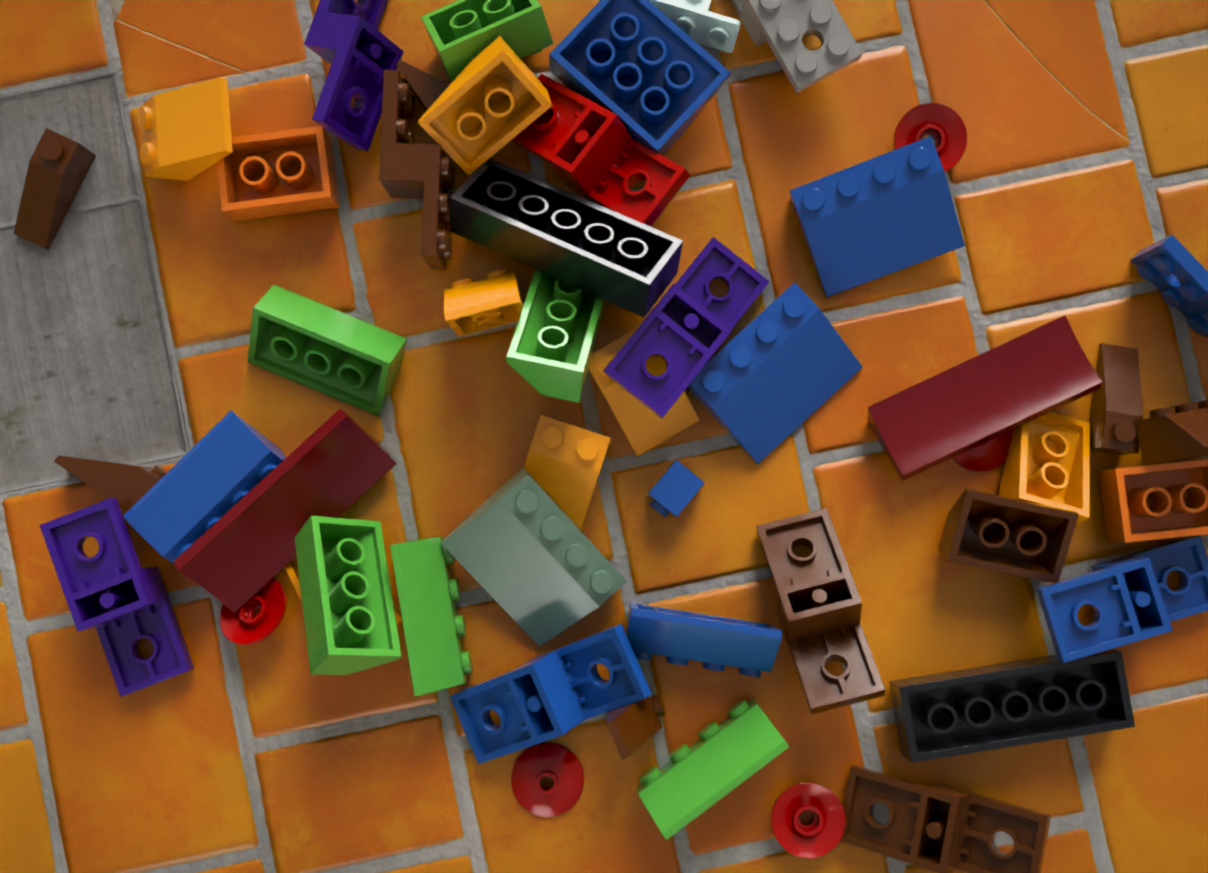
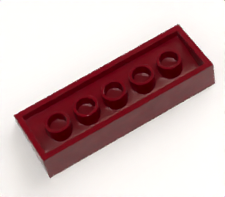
(982, 398)
(260, 530)

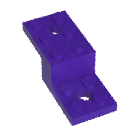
(358, 55)
(686, 327)
(116, 596)

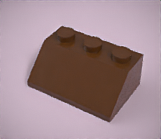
(1172, 435)
(1008, 535)

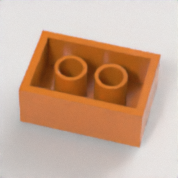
(278, 174)
(1155, 501)

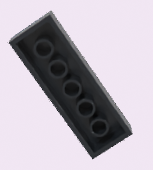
(565, 236)
(1010, 705)

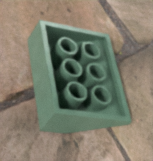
(533, 559)

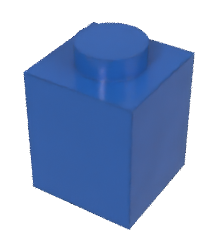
(674, 490)

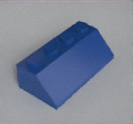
(203, 486)
(702, 638)

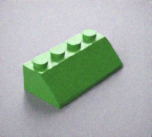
(556, 337)
(325, 349)
(346, 595)
(430, 615)
(709, 767)

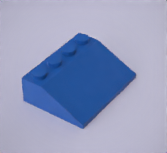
(639, 68)
(878, 217)
(775, 373)

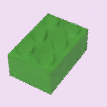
(469, 26)

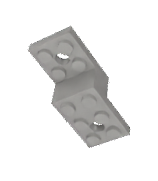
(787, 22)

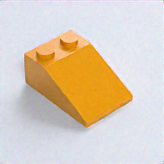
(485, 106)
(185, 130)
(484, 303)
(638, 423)
(567, 464)
(1050, 464)

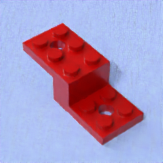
(600, 157)

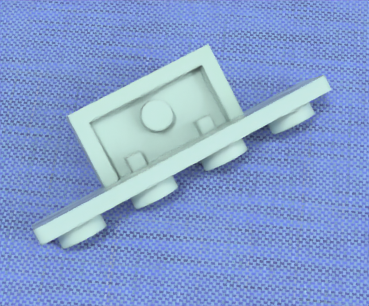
(700, 24)

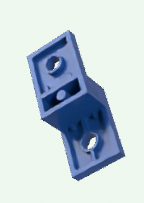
(1178, 278)
(1126, 598)
(550, 694)

